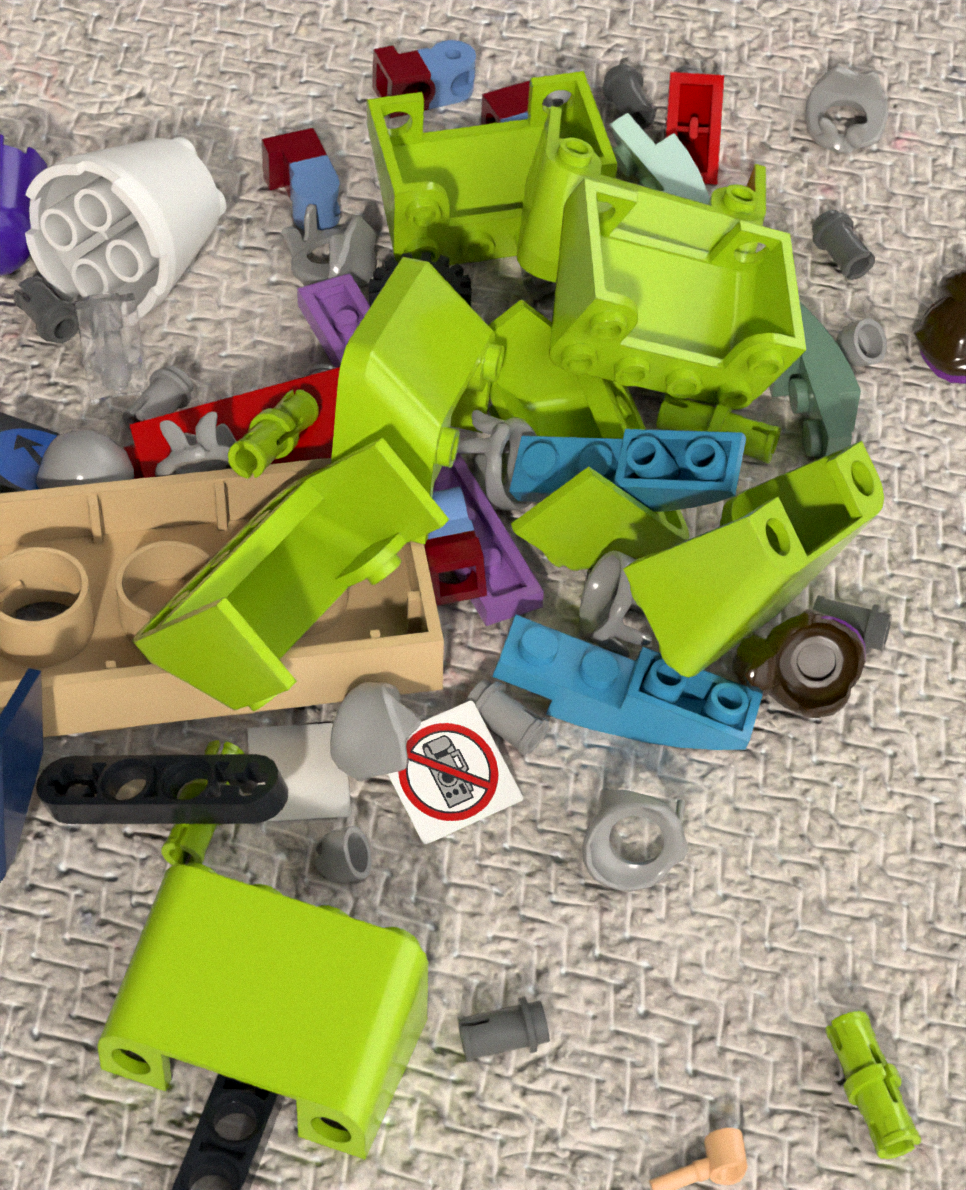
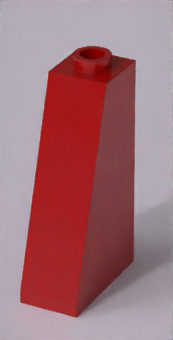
(237, 413)

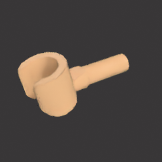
(723, 1163)

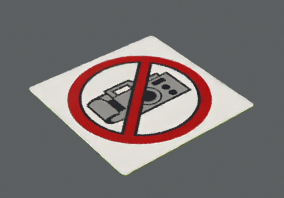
(453, 774)

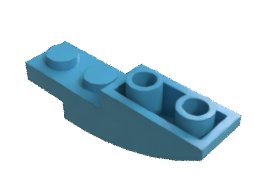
(653, 466)
(626, 696)

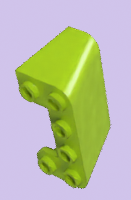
(466, 185)
(669, 313)
(760, 558)
(271, 999)

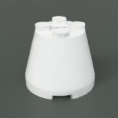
(122, 220)

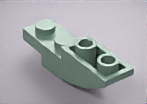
(821, 390)

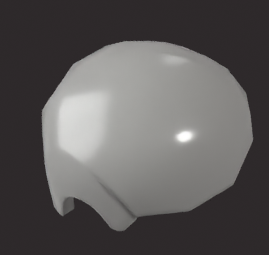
(83, 459)

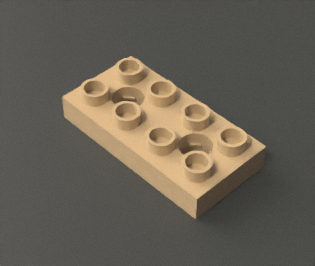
(132, 546)

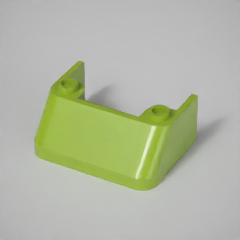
(564, 163)
(414, 372)
(588, 511)
(285, 572)

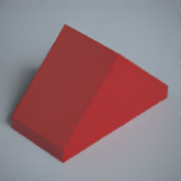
(696, 118)

